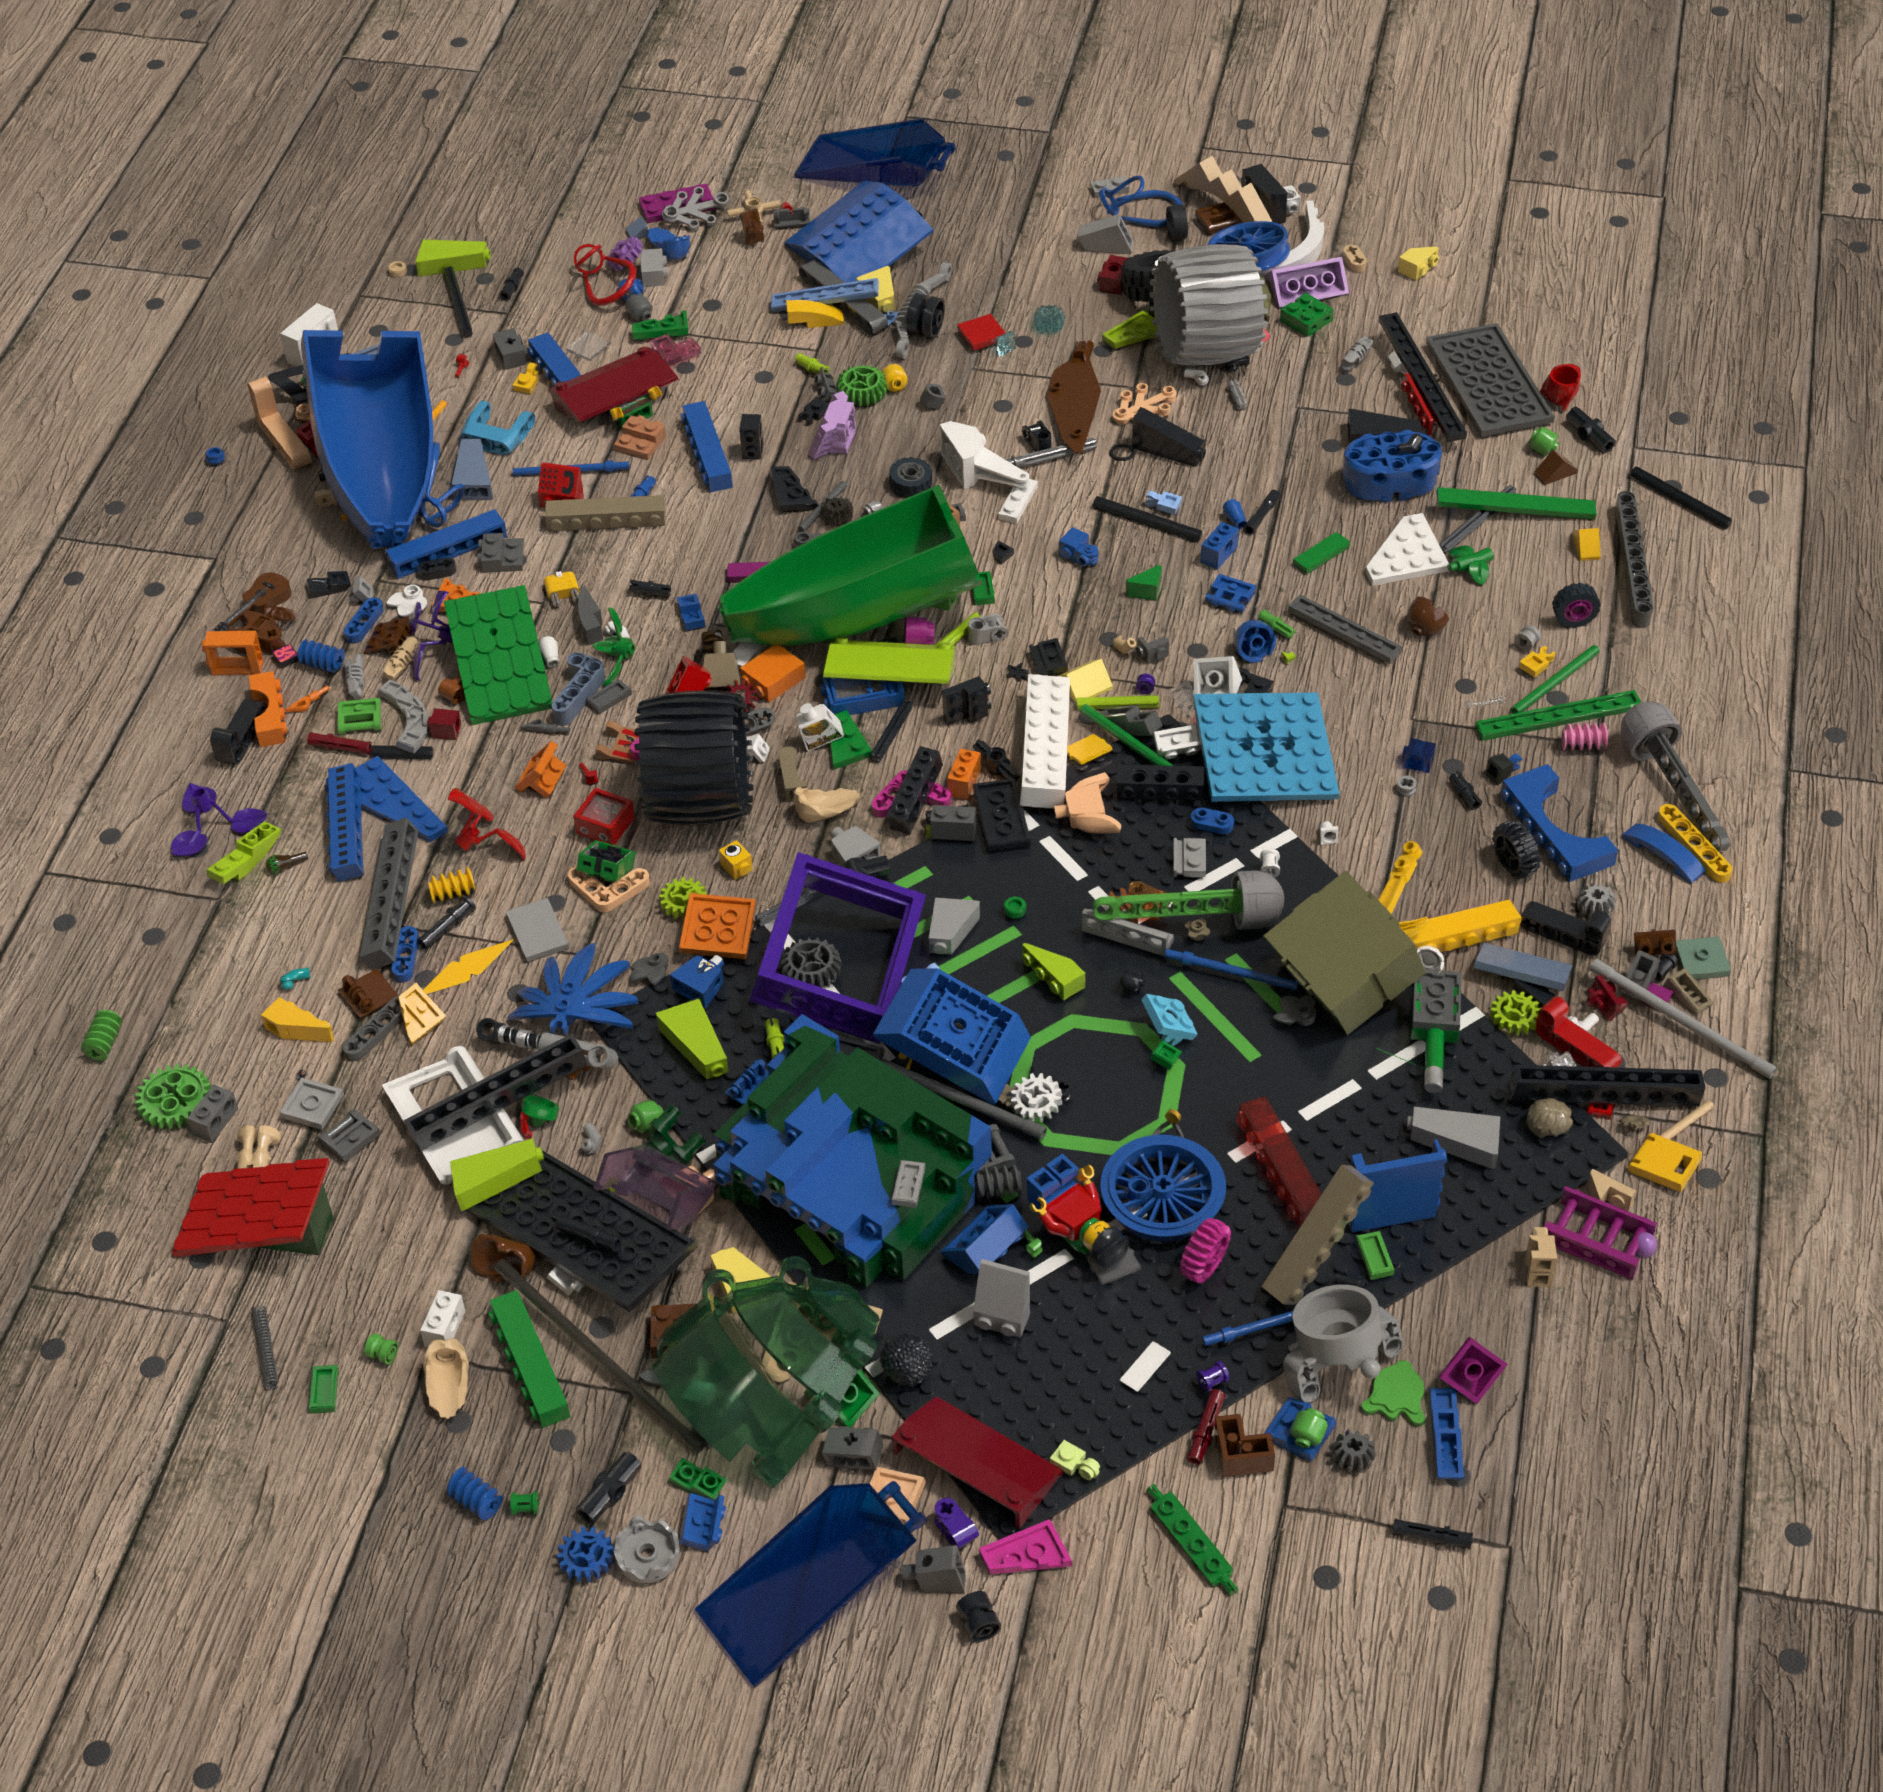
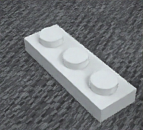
(1017, 502)

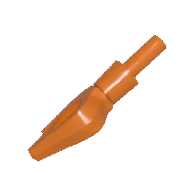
(304, 703)

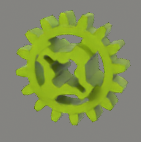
(676, 896)
(1515, 1012)

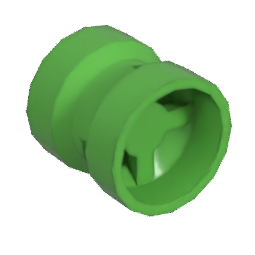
(383, 1349)

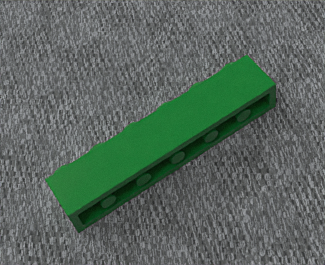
(529, 1359)

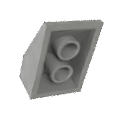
(1002, 1298)

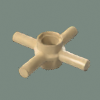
(752, 203)

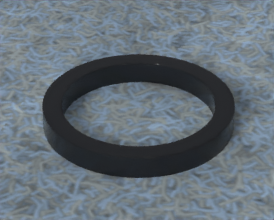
(1122, 458)

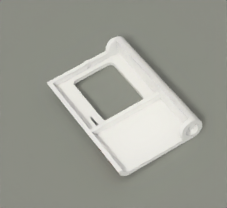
(482, 1136)

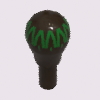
(278, 863)

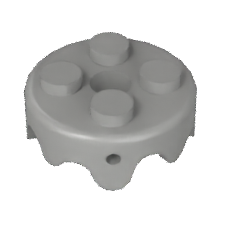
(646, 1535)

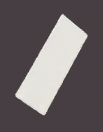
(1145, 1366)

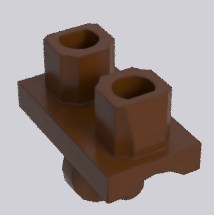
(752, 226)
(1655, 942)

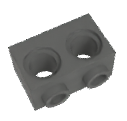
(212, 1113)

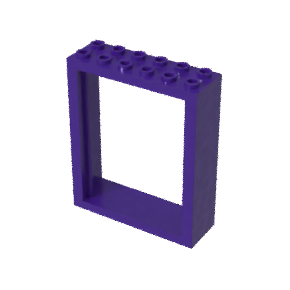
(817, 1003)

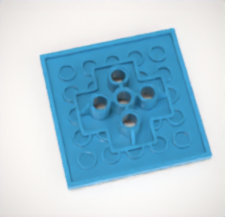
(1265, 747)

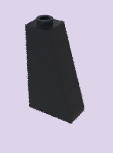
(1366, 422)
(1165, 439)

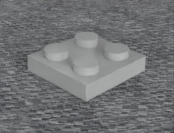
(311, 1103)

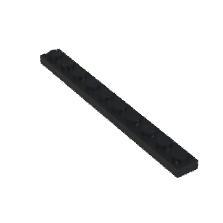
(1423, 377)

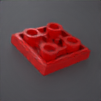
(980, 331)

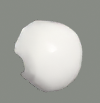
(1431, 958)

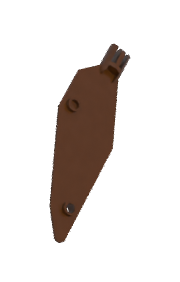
(1075, 396)

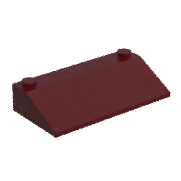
(612, 384)
(978, 1456)

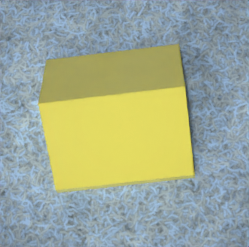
(1088, 680)

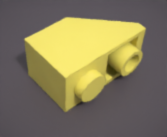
(1418, 261)

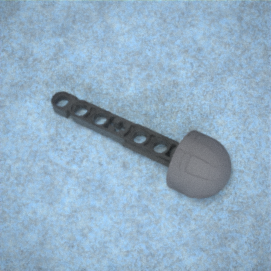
(1651, 732)

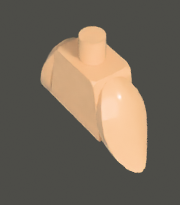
(1086, 807)

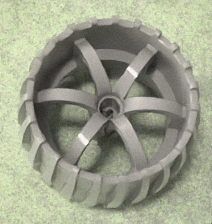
(1208, 304)

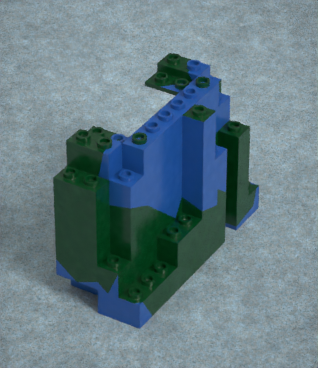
(829, 1148)

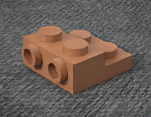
(640, 437)

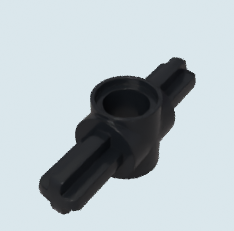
(996, 760)

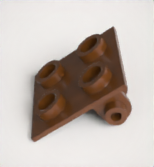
(388, 636)
(366, 992)

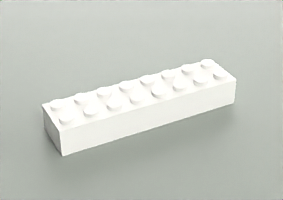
(1045, 741)

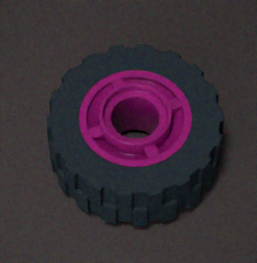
(1576, 605)

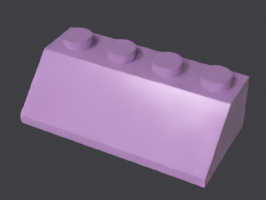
(1318, 279)

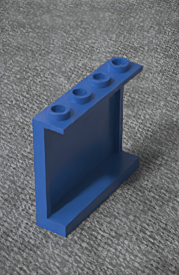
(1401, 1189)

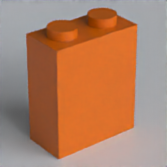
(773, 672)

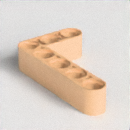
(275, 426)

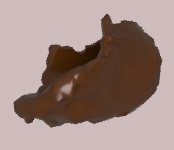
(490, 1249)

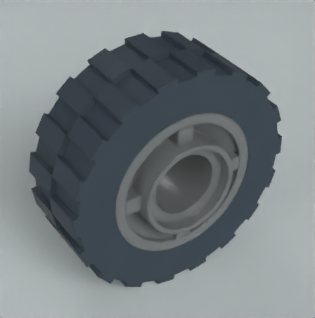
(910, 476)

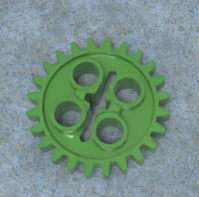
(164, 1108)

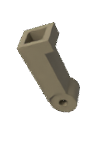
(788, 764)

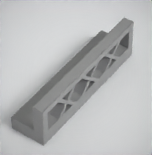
(1127, 933)

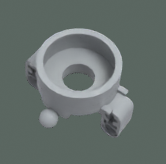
(1336, 1329)

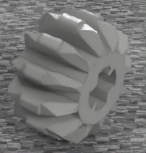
(1595, 898)

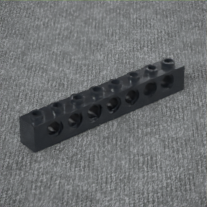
(1607, 1085)
(495, 1092)

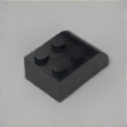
(1269, 191)

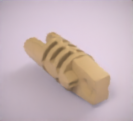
(400, 659)

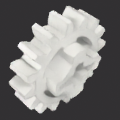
(1035, 1096)

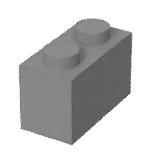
(653, 267)

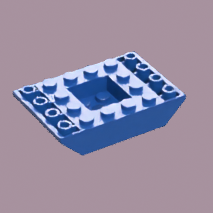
(923, 1029)

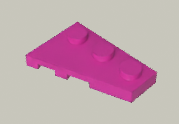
(1026, 1550)

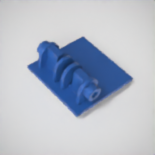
(748, 1082)

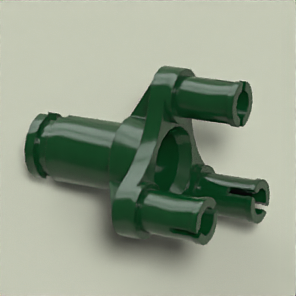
(663, 1143)

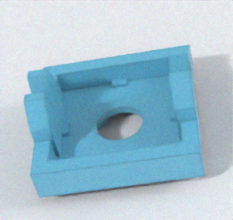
(1165, 1023)

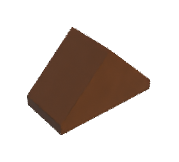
(1554, 468)

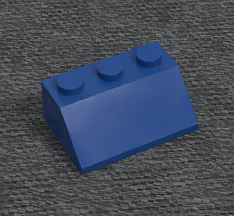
(985, 1237)

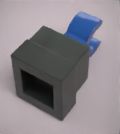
(1501, 767)

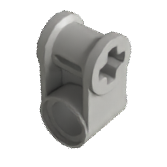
(985, 628)

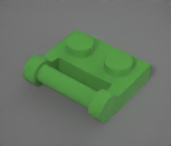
(359, 710)

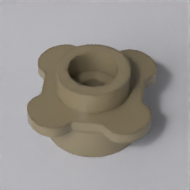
(1197, 929)

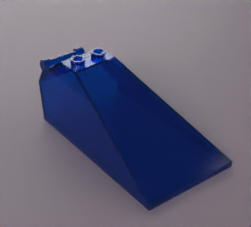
(883, 153)
(808, 1574)

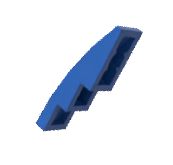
(1446, 1433)

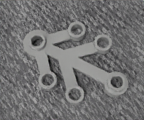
(673, 213)

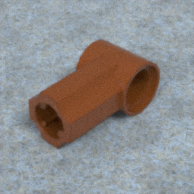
(452, 690)

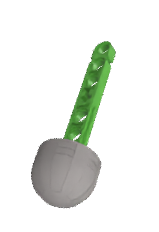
(1253, 899)

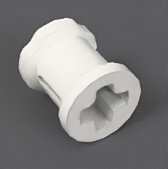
(1270, 862)

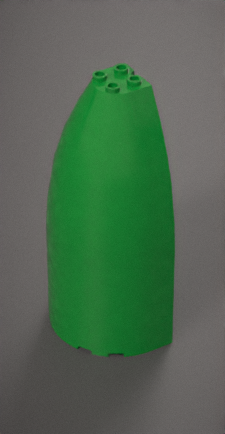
(855, 577)

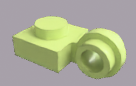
(1071, 1458)

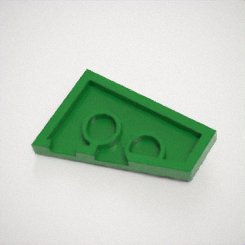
(669, 325)
(850, 747)

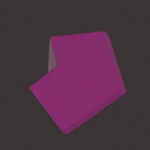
(1473, 1370)

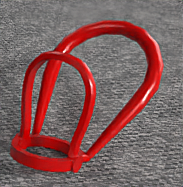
(589, 293)

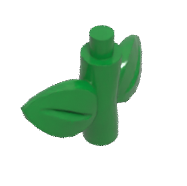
(1474, 563)

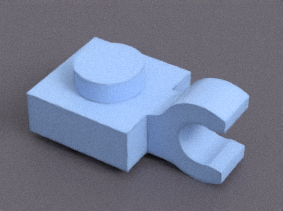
(1166, 502)

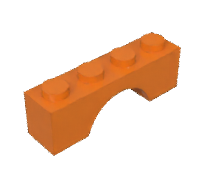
(269, 725)

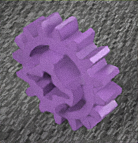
(625, 250)

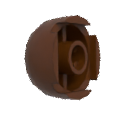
(1425, 618)

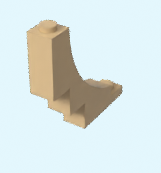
(1225, 186)

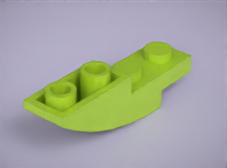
(248, 853)

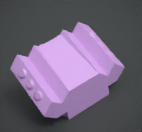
(835, 429)

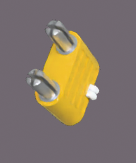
(561, 586)

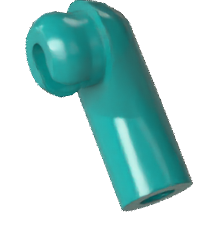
(293, 975)

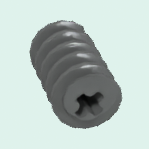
(998, 1181)

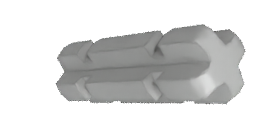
(1237, 394)

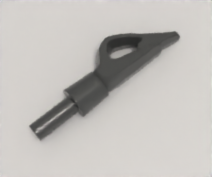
(540, 727)

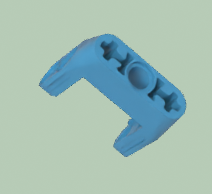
(494, 438)

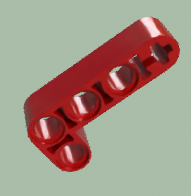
(1565, 1035)

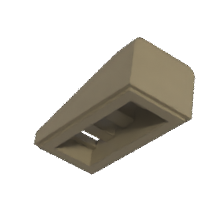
(1688, 982)

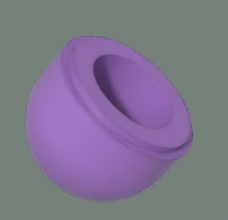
(1647, 1245)

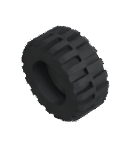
(1137, 275)

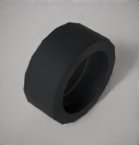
(1176, 222)

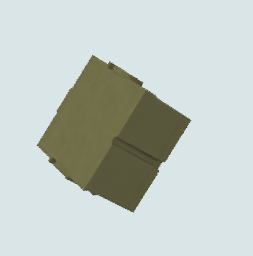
(1346, 951)

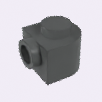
(932, 396)

